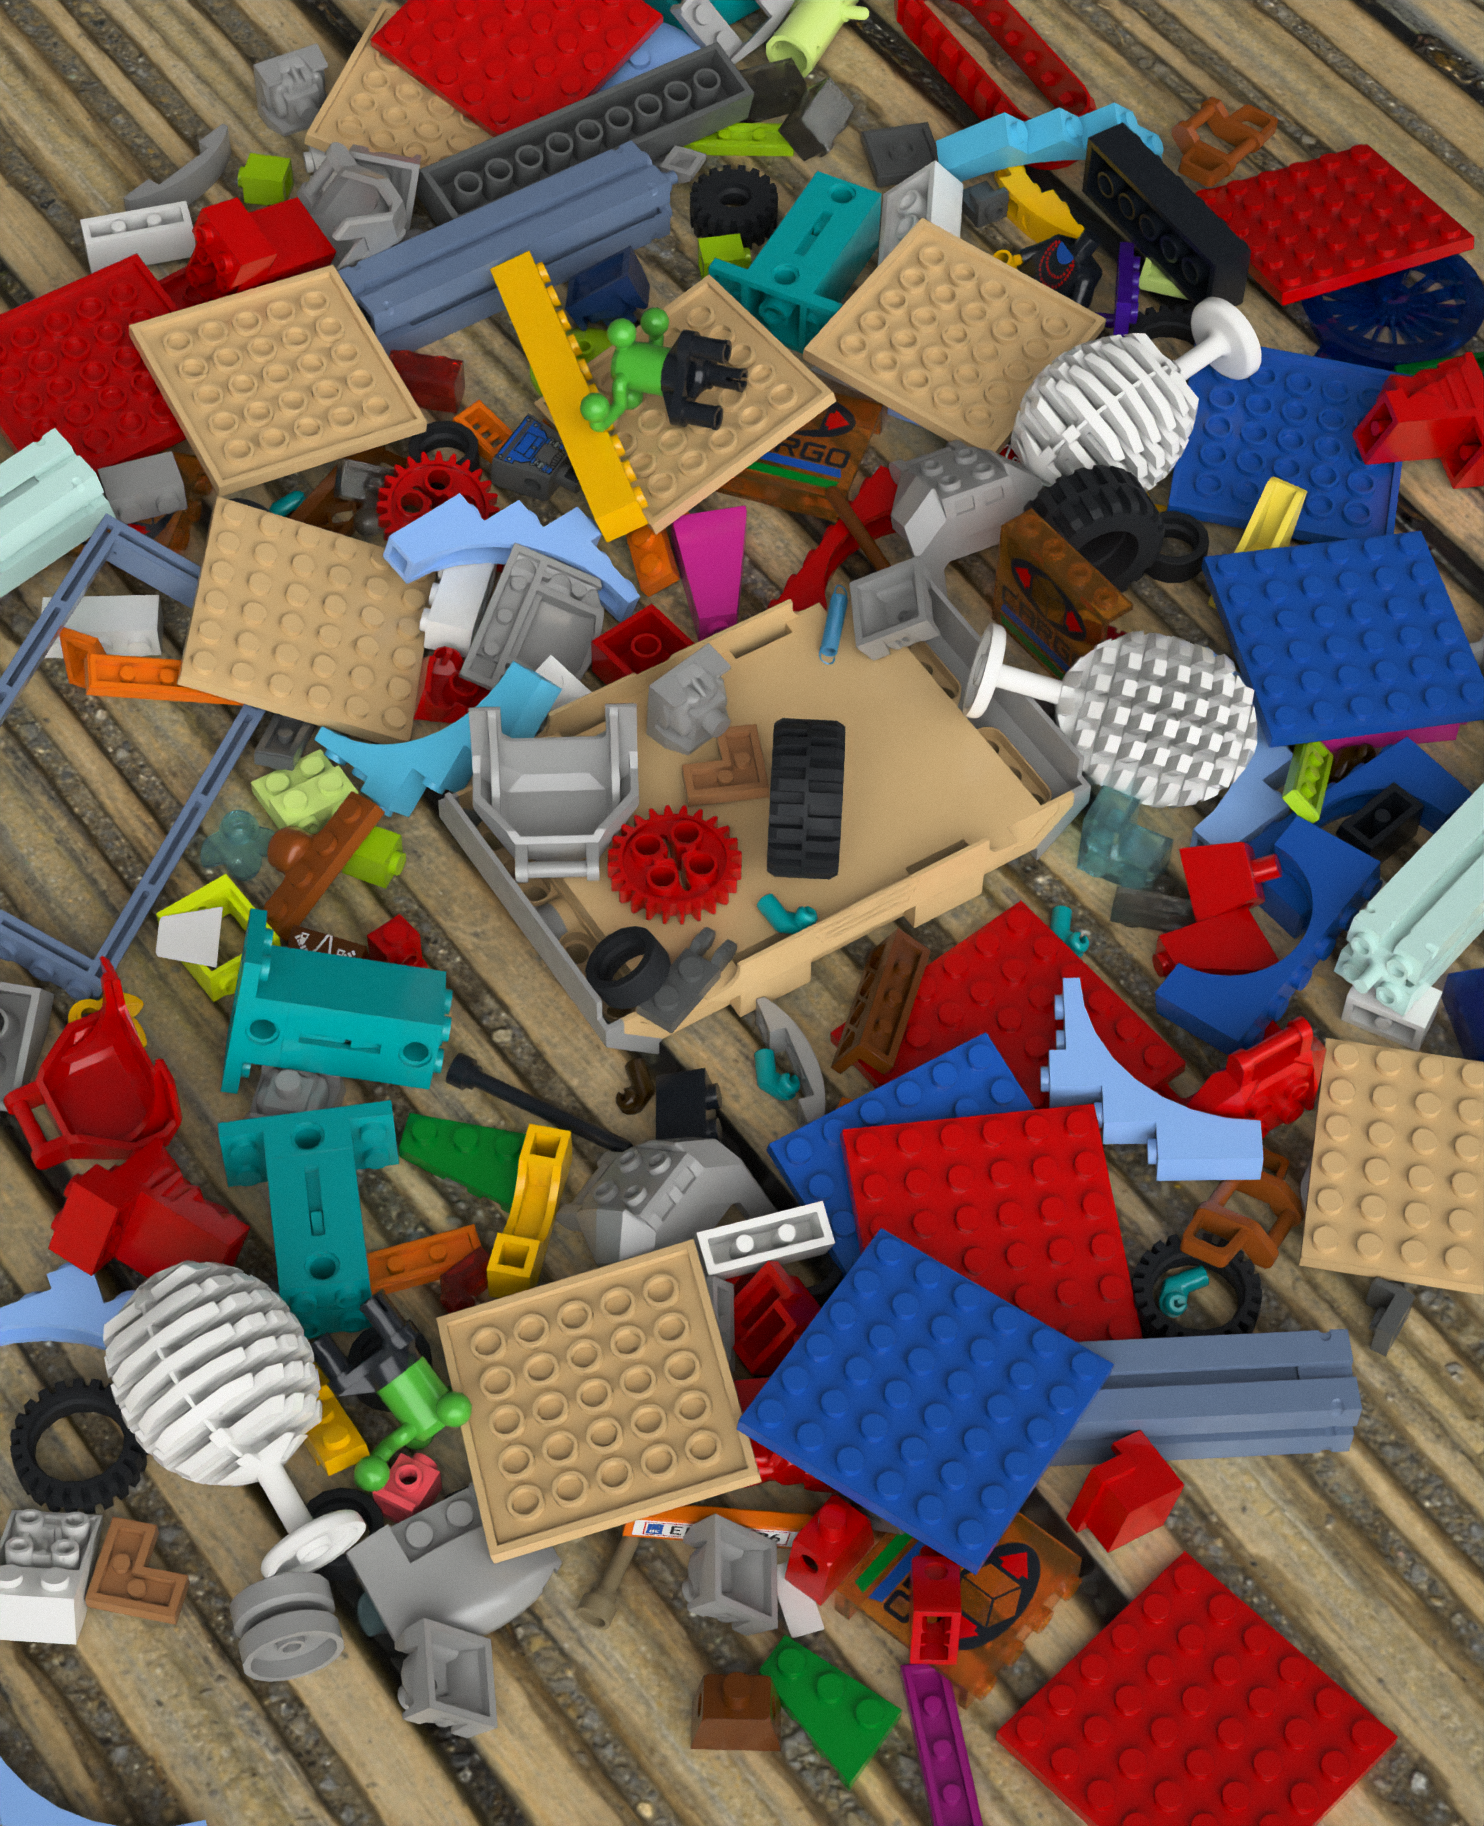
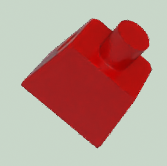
(1226, 877)
(835, 1542)
(935, 1593)

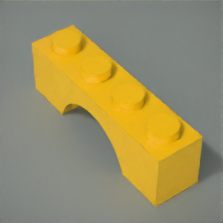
(537, 1196)

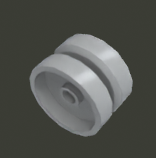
(286, 1626)

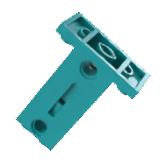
(807, 260)
(334, 1015)
(315, 1202)

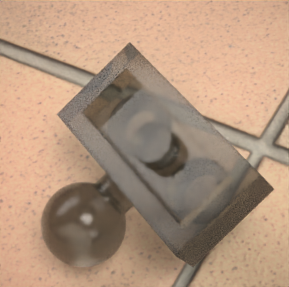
(361, 484)
(1152, 907)

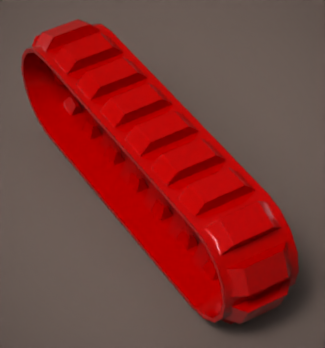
(972, 81)

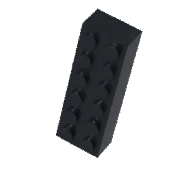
(1164, 217)

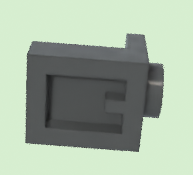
(985, 204)
(1392, 1308)

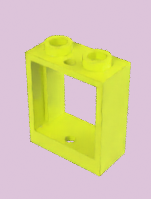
(216, 894)

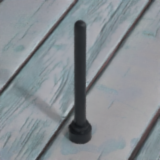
(467, 1074)

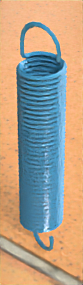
(833, 625)

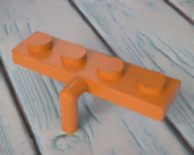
(652, 559)

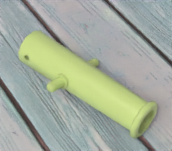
(810, 30)

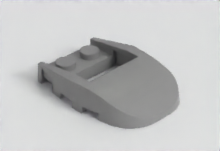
(708, 26)

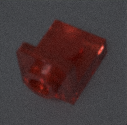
(464, 1280)

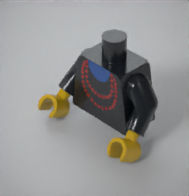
(1061, 264)

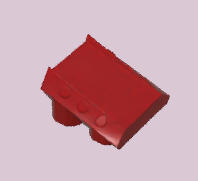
(441, 692)

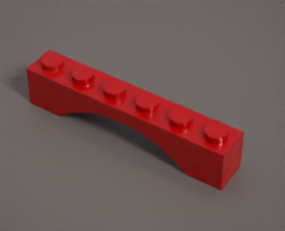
(874, 510)

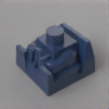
(608, 290)

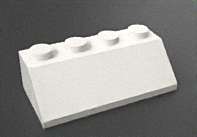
(926, 194)

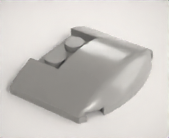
(534, 614)
(443, 1571)

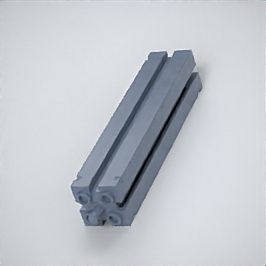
(566, 221)
(1222, 1396)

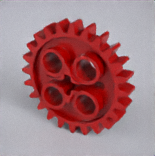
(456, 478)
(641, 864)

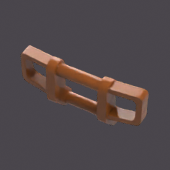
(1207, 163)
(1241, 1230)

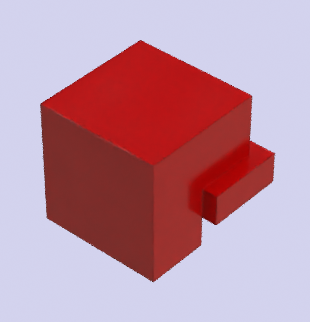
(768, 1316)
(1126, 1494)

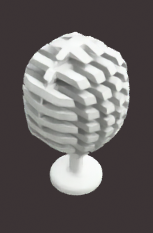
(1125, 400)
(1142, 712)
(223, 1395)

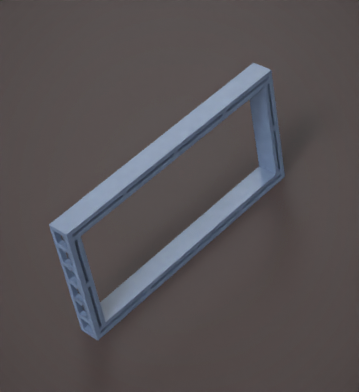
(20, 942)

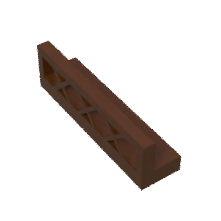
(322, 505)
(882, 1003)

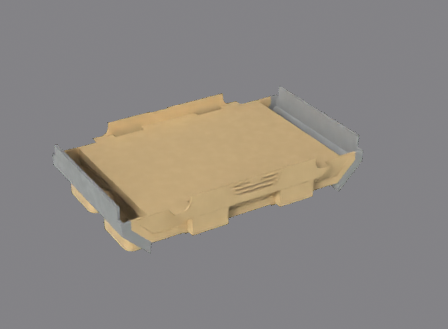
(922, 809)

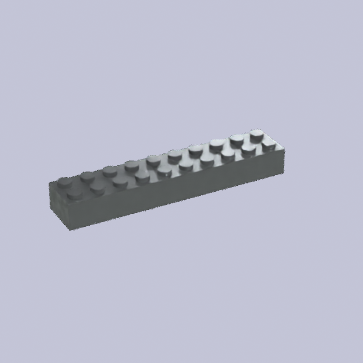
(653, 110)

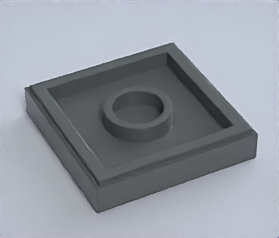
(898, 152)

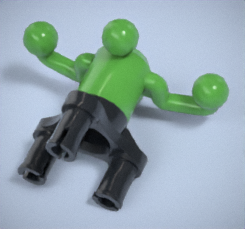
(673, 372)
(401, 1381)

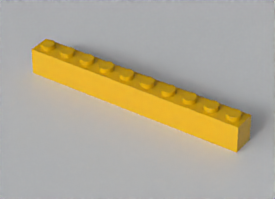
(563, 385)

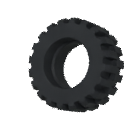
(1105, 520)
(806, 798)

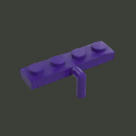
(1125, 292)

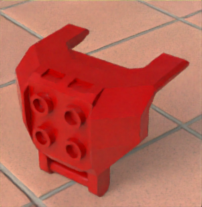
(1265, 1081)
(98, 1088)

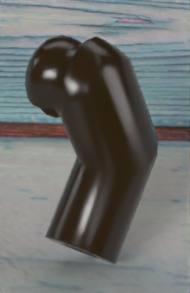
(1348, 758)
(639, 1092)

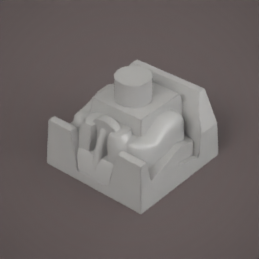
(291, 89)
(399, 169)
(893, 608)
(689, 702)
(294, 1091)
(732, 1575)
(447, 1678)

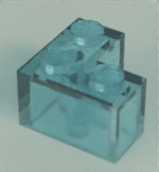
(1119, 848)

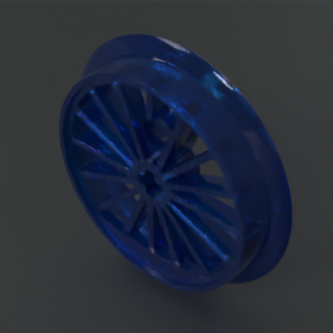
(1392, 305)

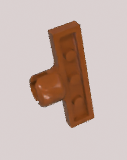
(315, 860)

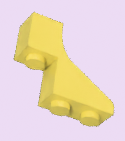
(1272, 519)

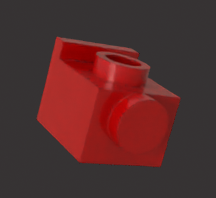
(396, 943)

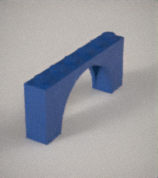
(1398, 763)
(1238, 1008)

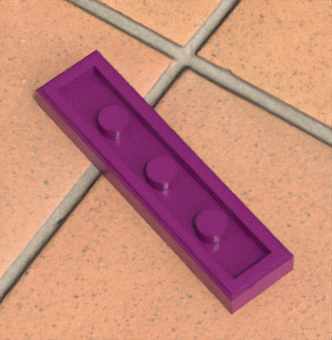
(940, 1747)

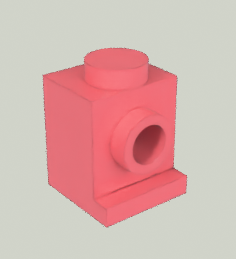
(403, 1500)

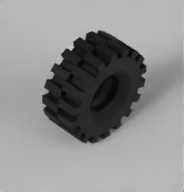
(734, 186)

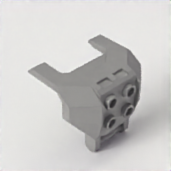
(356, 211)
(957, 502)
(555, 794)
(660, 1197)

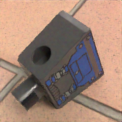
(534, 462)

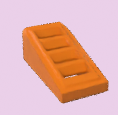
(480, 414)
(74, 649)

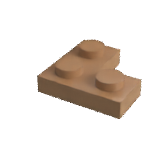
(737, 774)
(126, 1583)

